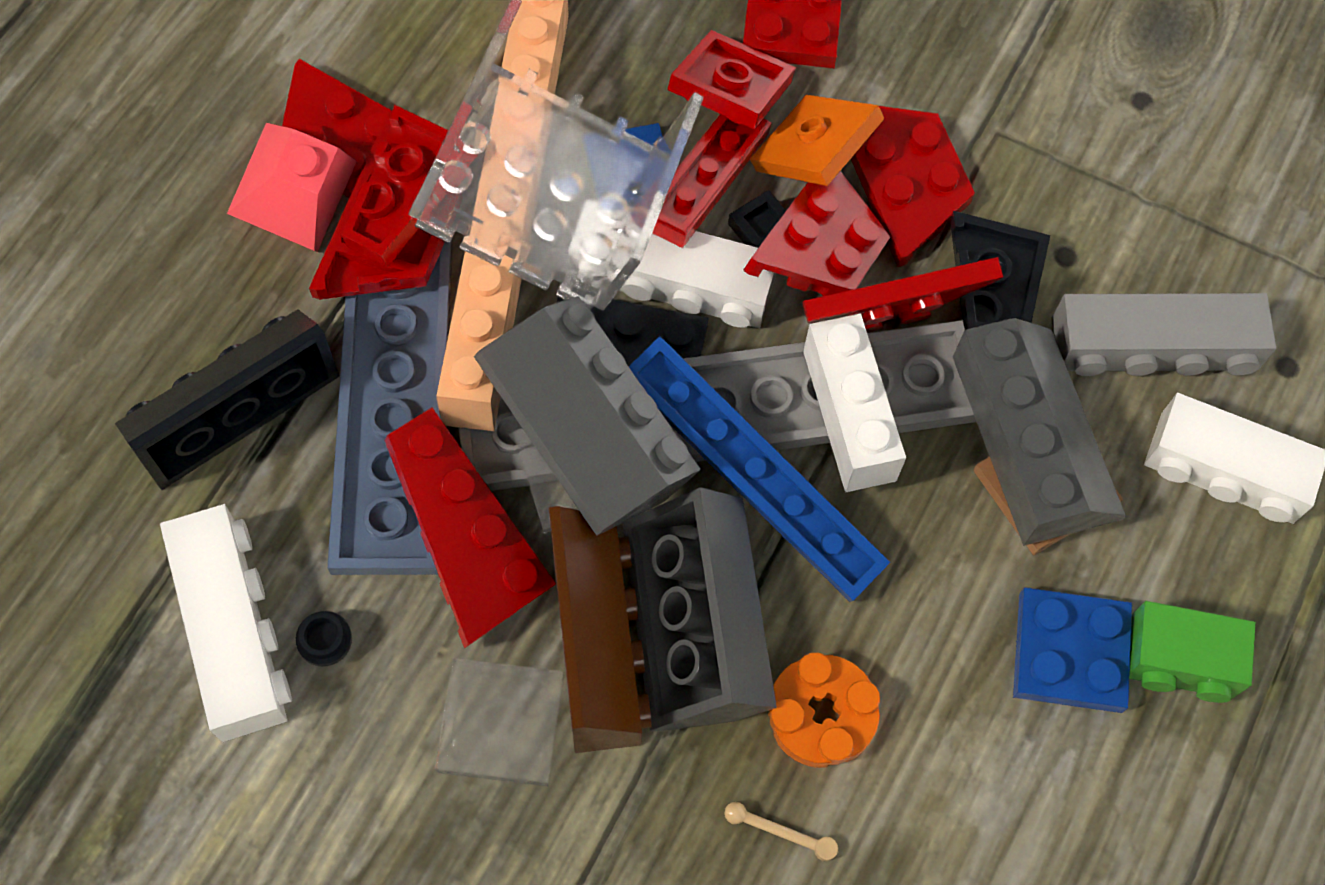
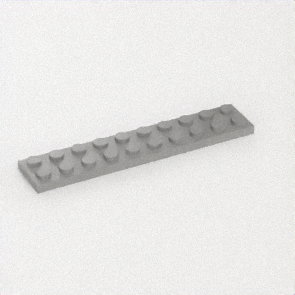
(778, 396)

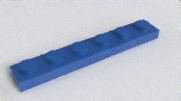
(758, 471)

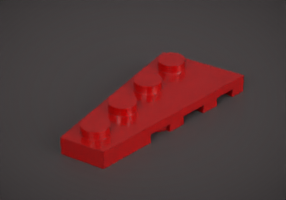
(473, 542)

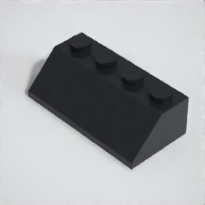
(229, 397)

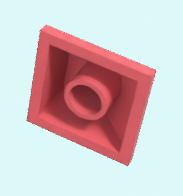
(292, 185)

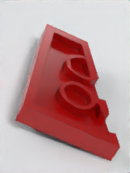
(380, 216)

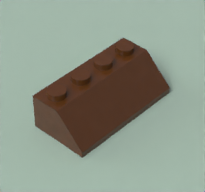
(597, 634)

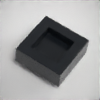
(756, 219)

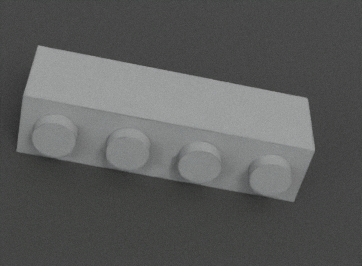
(1164, 333)

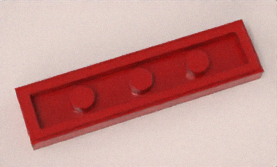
(706, 176)

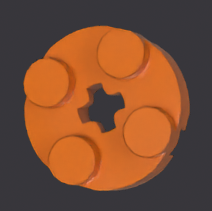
(854, 700)

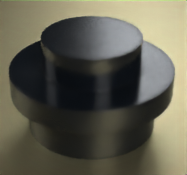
(323, 638)

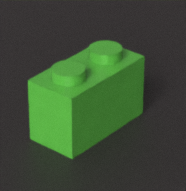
(1191, 651)

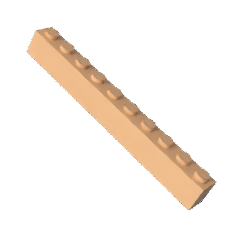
(485, 292)

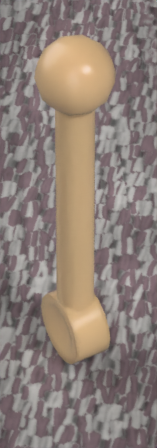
(824, 848)

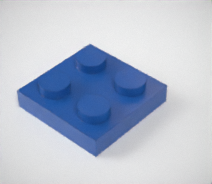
(1073, 650)

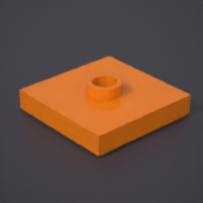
(817, 139)

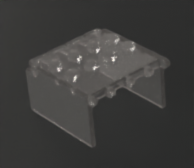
(548, 182)

